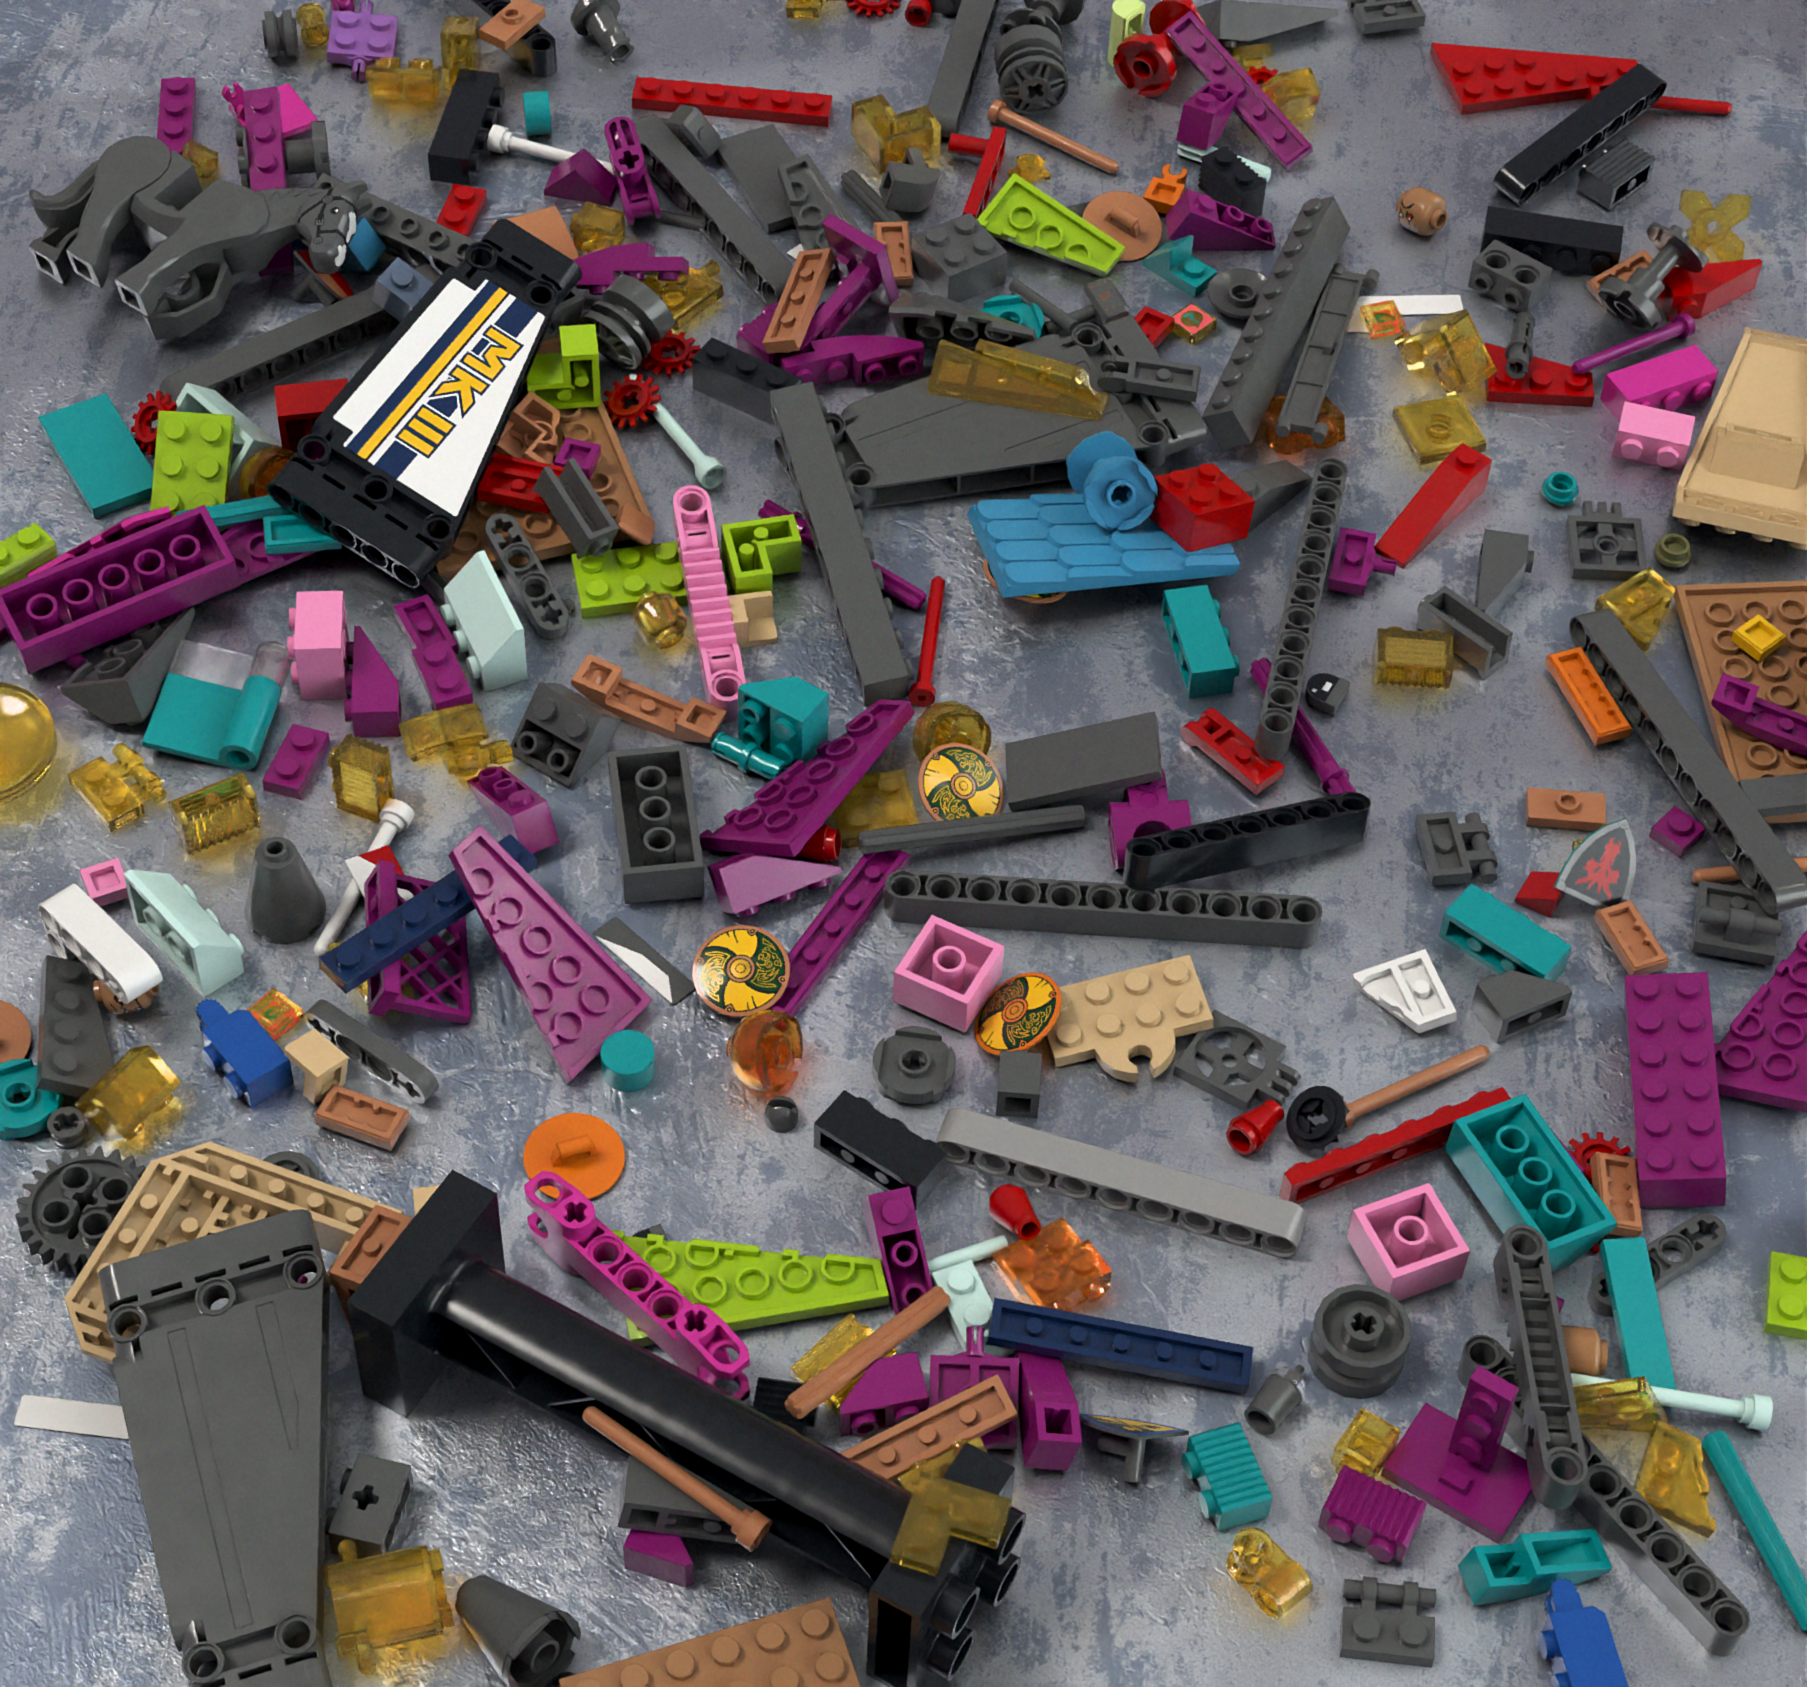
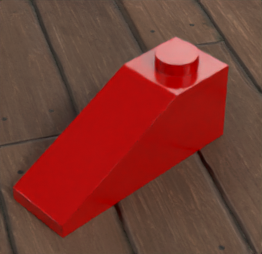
(1707, 290)

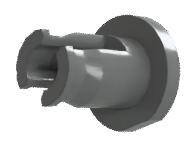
(600, 21)

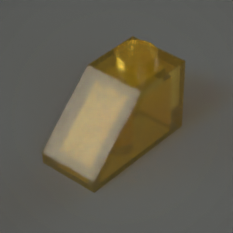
(1294, 93)

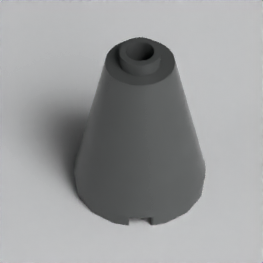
(282, 894)
(516, 1632)

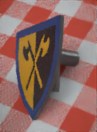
(1134, 1445)

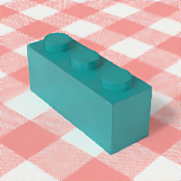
(1199, 641)
(1502, 936)

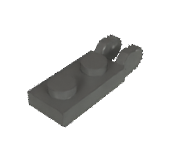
(1149, 377)

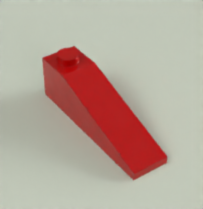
(1436, 505)

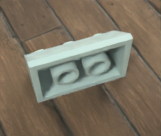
(246, 437)
(485, 625)
(184, 930)

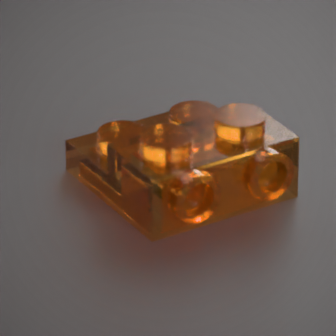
(1297, 442)
(1053, 1269)

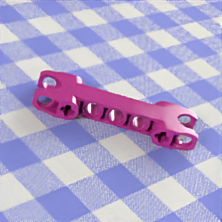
(579, 1244)

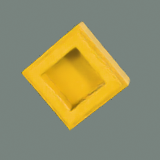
(1758, 638)

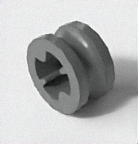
(64, 1138)

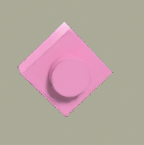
(105, 882)

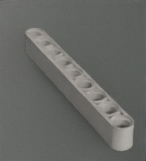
(1122, 1183)

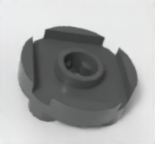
(908, 1085)

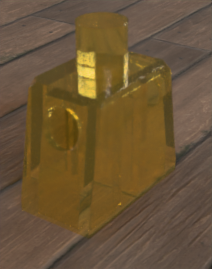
(459, 43)

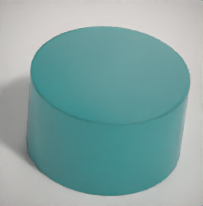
(537, 113)
(627, 1060)

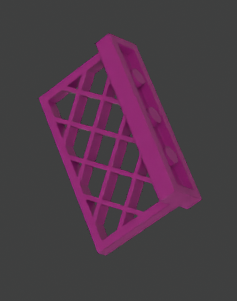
(385, 986)

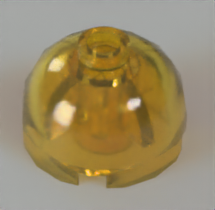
(950, 723)

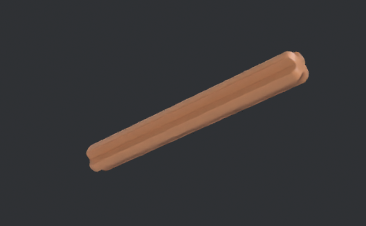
(867, 1351)

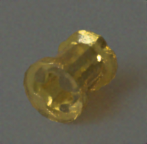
(314, 30)

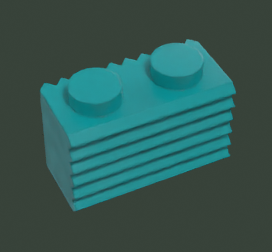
(1227, 1476)

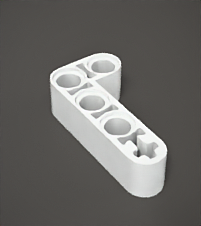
(86, 931)

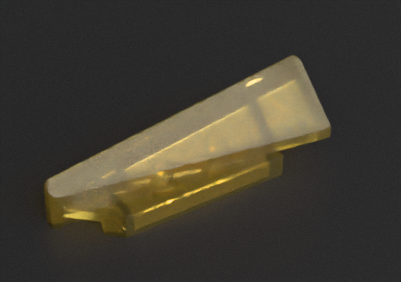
(1014, 379)

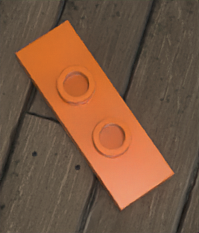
(1588, 696)

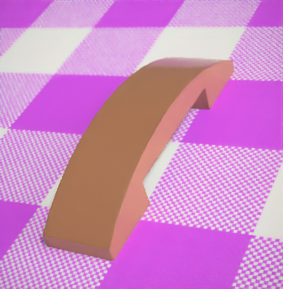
(644, 707)

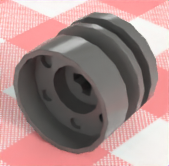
(1031, 69)
(628, 321)

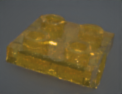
(420, 78)

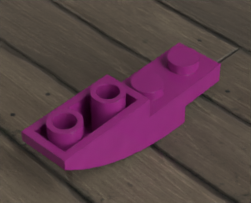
(633, 259)
(859, 357)

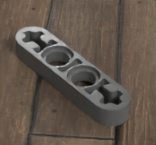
(530, 574)
(372, 1051)
(1663, 1269)

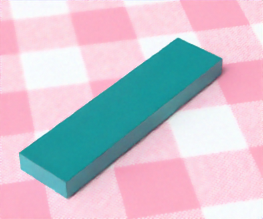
(1636, 1311)

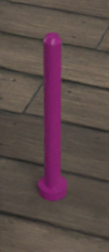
(1681, 326)

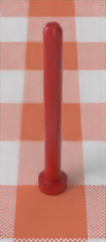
(1679, 104)
(922, 692)

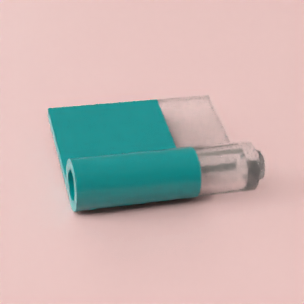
(218, 703)

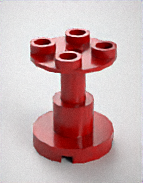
(1149, 60)

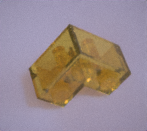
(887, 135)
(1452, 349)

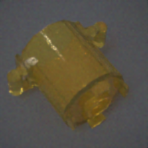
(386, 1600)

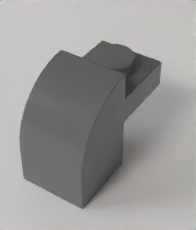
(909, 184)

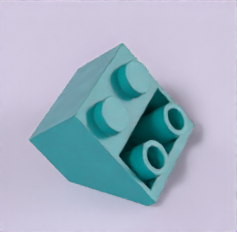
(783, 717)

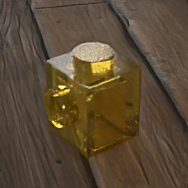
(597, 227)

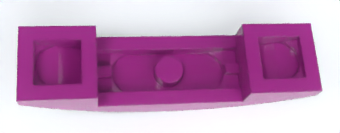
(1760, 718)

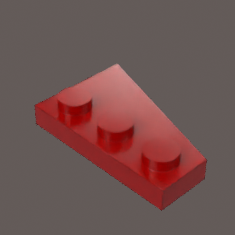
(1543, 383)

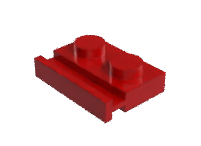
(511, 482)

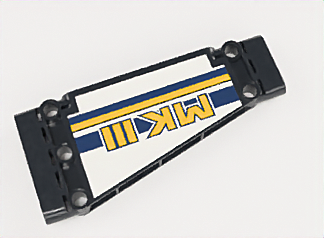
(429, 408)

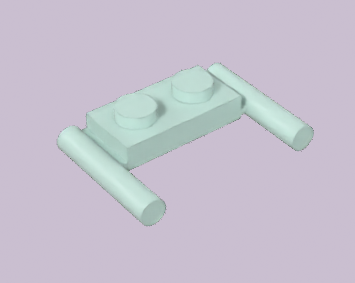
(969, 1299)

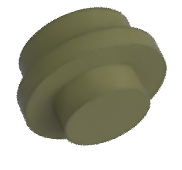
(1673, 550)

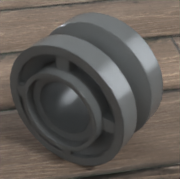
(280, 33)

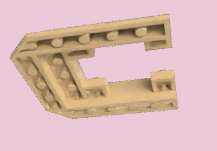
(197, 1196)

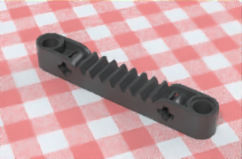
(1550, 1416)

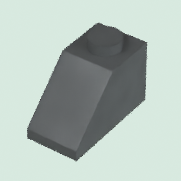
(1518, 1003)

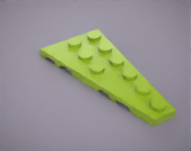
(758, 1286)

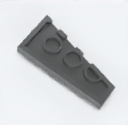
(811, 202)
(71, 1030)

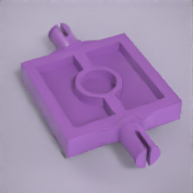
(361, 38)

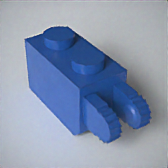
(243, 1053)
(1578, 1641)

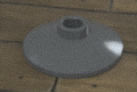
(1236, 291)

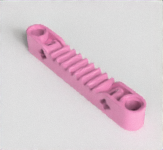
(708, 599)

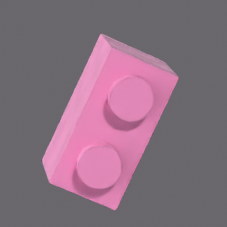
(1653, 436)

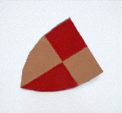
(324, 286)

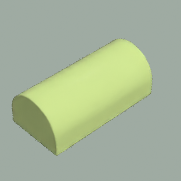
(1126, 20)

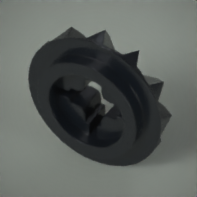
(1313, 1103)

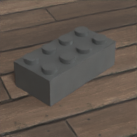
(655, 824)

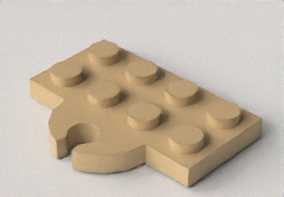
(1130, 1017)

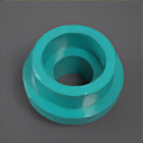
(1560, 488)

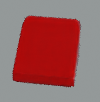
(1539, 892)

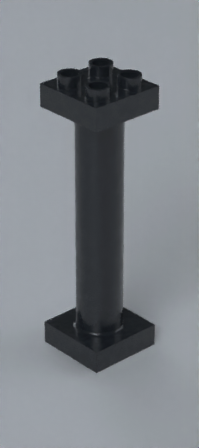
(449, 1299)

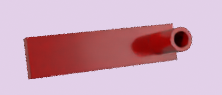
(992, 155)

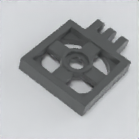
(1605, 524)
(1271, 1083)

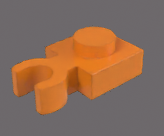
(1167, 190)

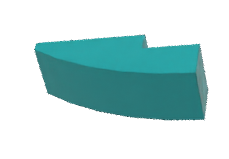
(1532, 1564)

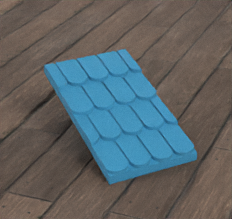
(1058, 547)

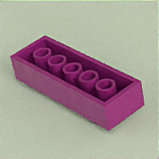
(117, 589)
(1674, 1090)

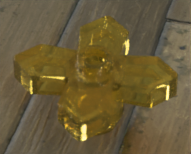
(1728, 213)

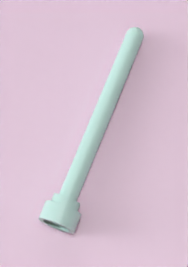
(707, 469)
(1752, 1410)

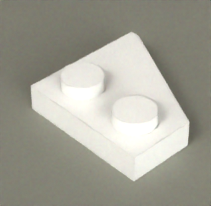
(1409, 991)

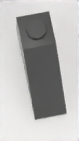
(1271, 487)
(1501, 569)
(659, 1507)

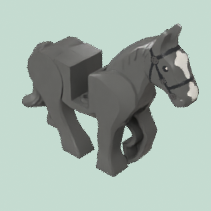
(211, 234)

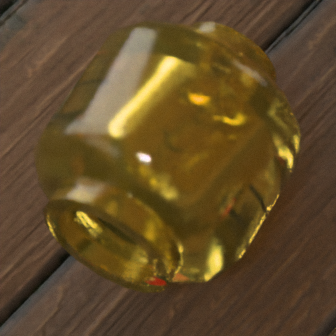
(659, 619)

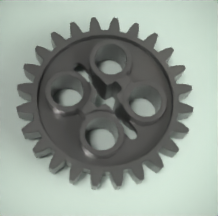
(56, 1199)

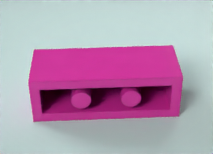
(1661, 382)

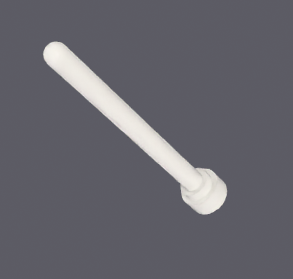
(502, 140)
(394, 819)

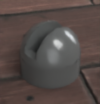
(781, 1114)

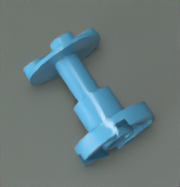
(1112, 480)

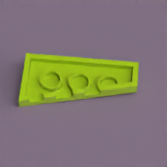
(1045, 226)

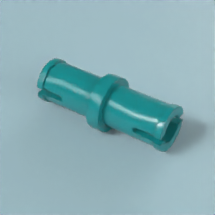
(748, 756)

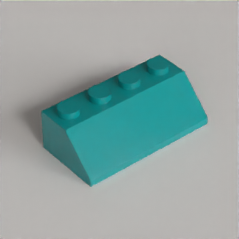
(1529, 1178)

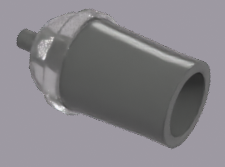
(1279, 1395)

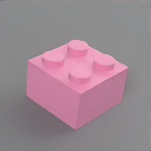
(319, 644)
(948, 973)
(1408, 1243)

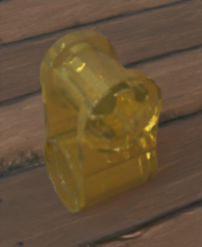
(1267, 1573)

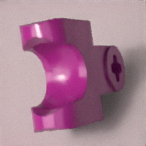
(630, 171)
(1141, 814)

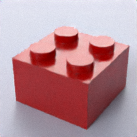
(301, 405)
(1201, 507)

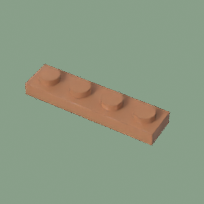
(798, 301)
(936, 1429)

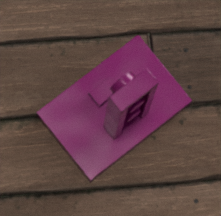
(862, 273)
(1462, 1461)

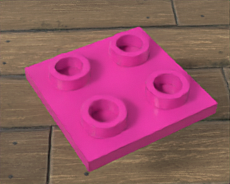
(294, 112)

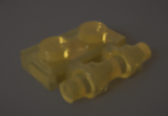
(107, 793)

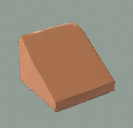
(635, 525)

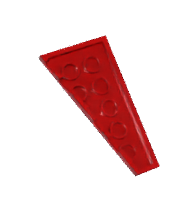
(1510, 78)

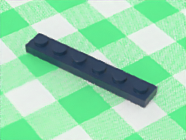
(407, 926)
(1120, 1345)

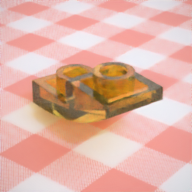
(443, 729)

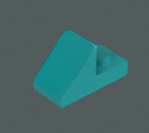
(1179, 267)

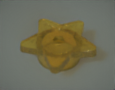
(1030, 168)

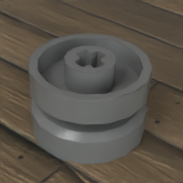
(1359, 1341)

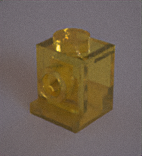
(1365, 1444)

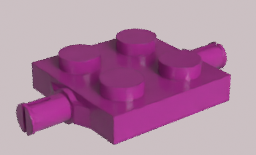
(961, 1371)

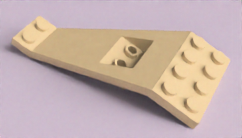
(1753, 446)

